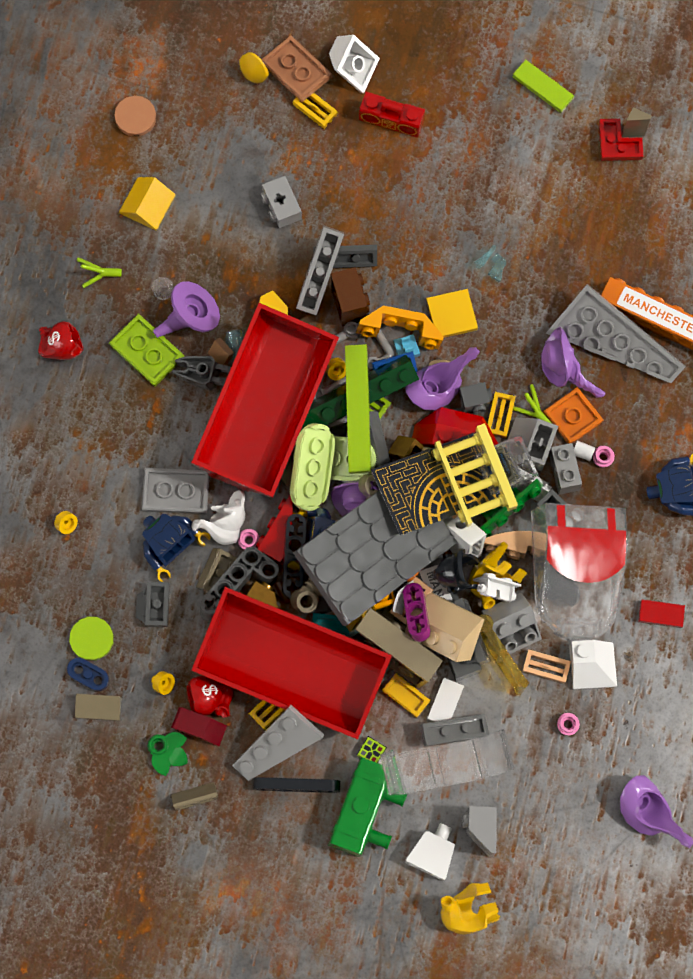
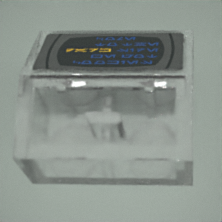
(515, 462)

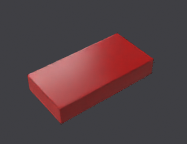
(661, 613)

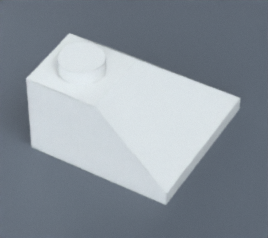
(353, 61)
(592, 664)

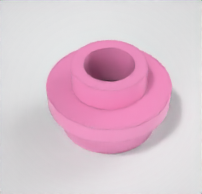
(603, 450)
(248, 533)
(568, 717)

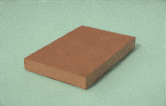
(296, 68)

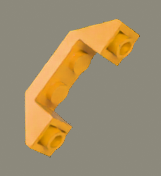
(428, 334)

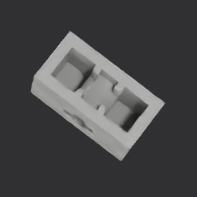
(281, 191)
(565, 468)

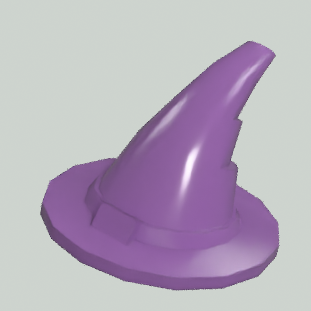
(192, 309)

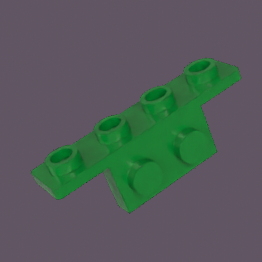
(499, 515)

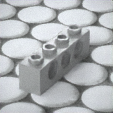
(319, 270)

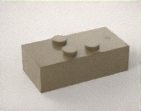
(408, 656)

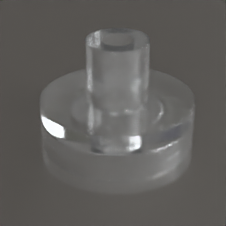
(162, 288)

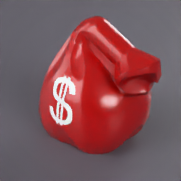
(60, 342)
(209, 696)

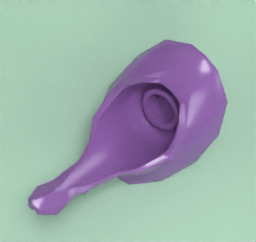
(562, 366)
(439, 382)
(348, 496)
(648, 810)

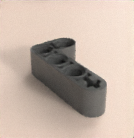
(247, 570)

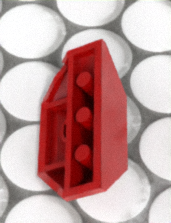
(446, 426)

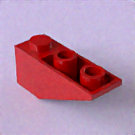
(273, 543)

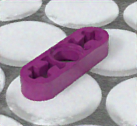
(422, 618)

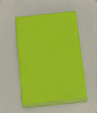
(144, 351)

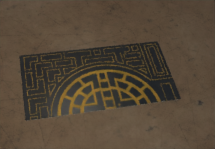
(419, 489)

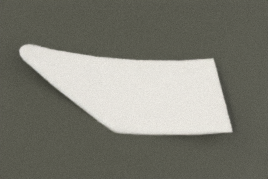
(399, 601)

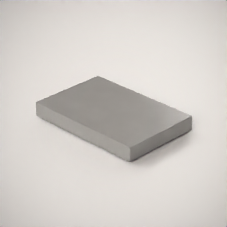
(175, 491)

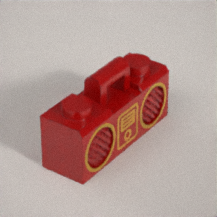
(391, 114)

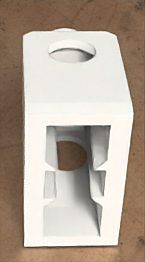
(469, 538)
(433, 853)

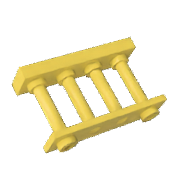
(489, 458)

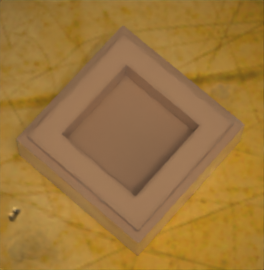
(220, 352)

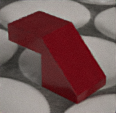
(199, 726)

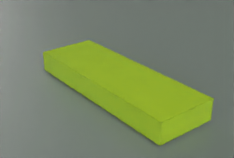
(543, 86)

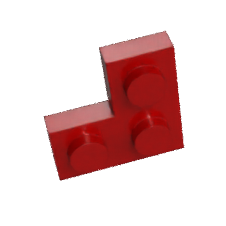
(615, 147)

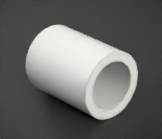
(583, 450)

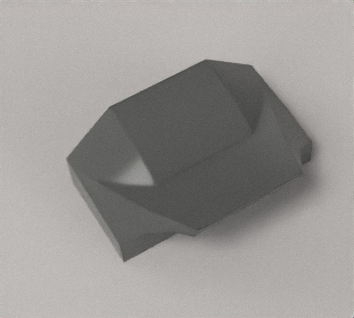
(153, 604)

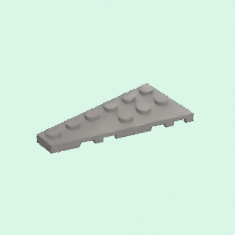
(606, 331)

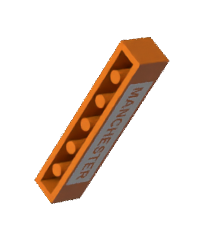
(651, 312)

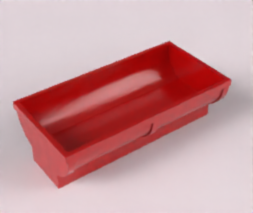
(264, 401)
(291, 662)

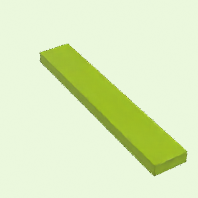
(358, 409)

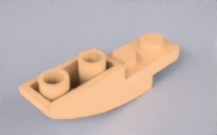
(517, 542)

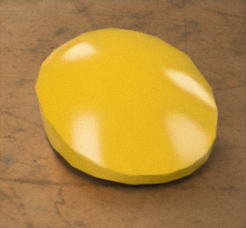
(253, 68)

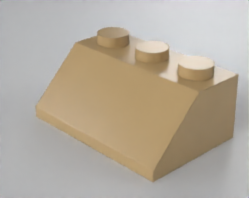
(451, 627)

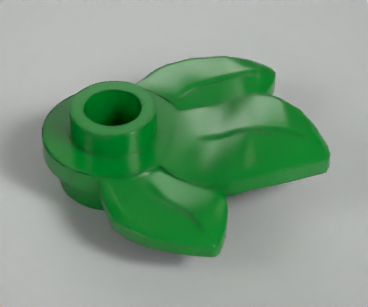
(170, 754)

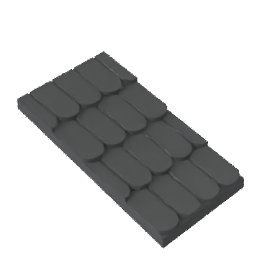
(366, 557)

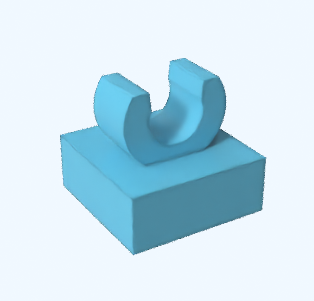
(406, 344)

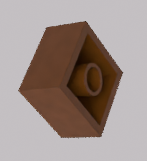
(349, 295)

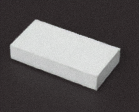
(445, 701)

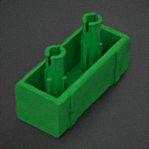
(359, 809)

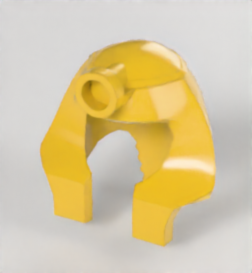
(490, 565)
(458, 912)

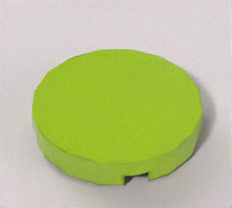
(91, 638)

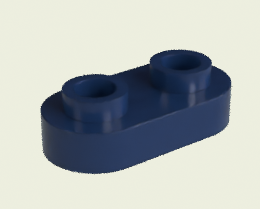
(89, 674)

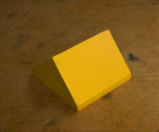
(147, 202)

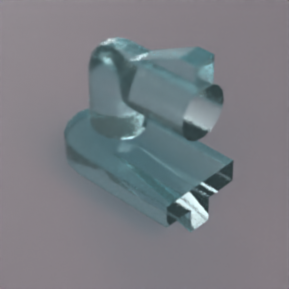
(500, 263)

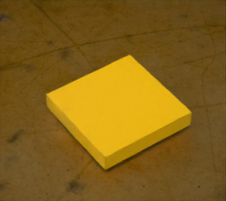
(452, 313)

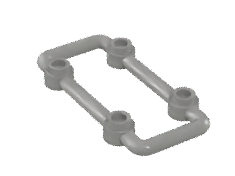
(350, 334)

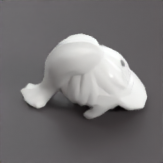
(226, 523)

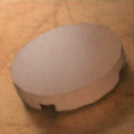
(135, 116)

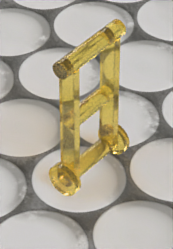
(502, 657)

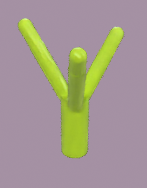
(104, 272)
(534, 404)

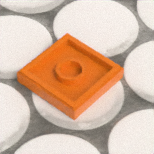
(573, 416)

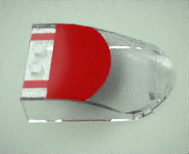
(578, 567)

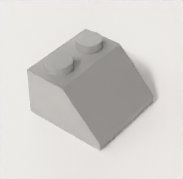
(481, 827)

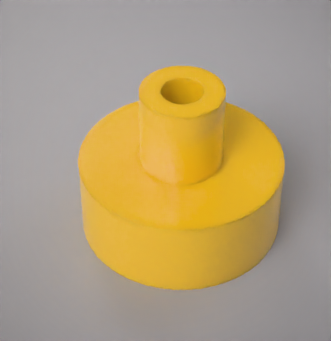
(336, 369)
(66, 522)
(163, 682)

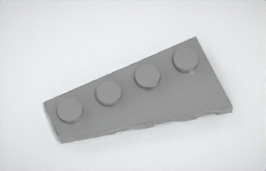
(281, 740)

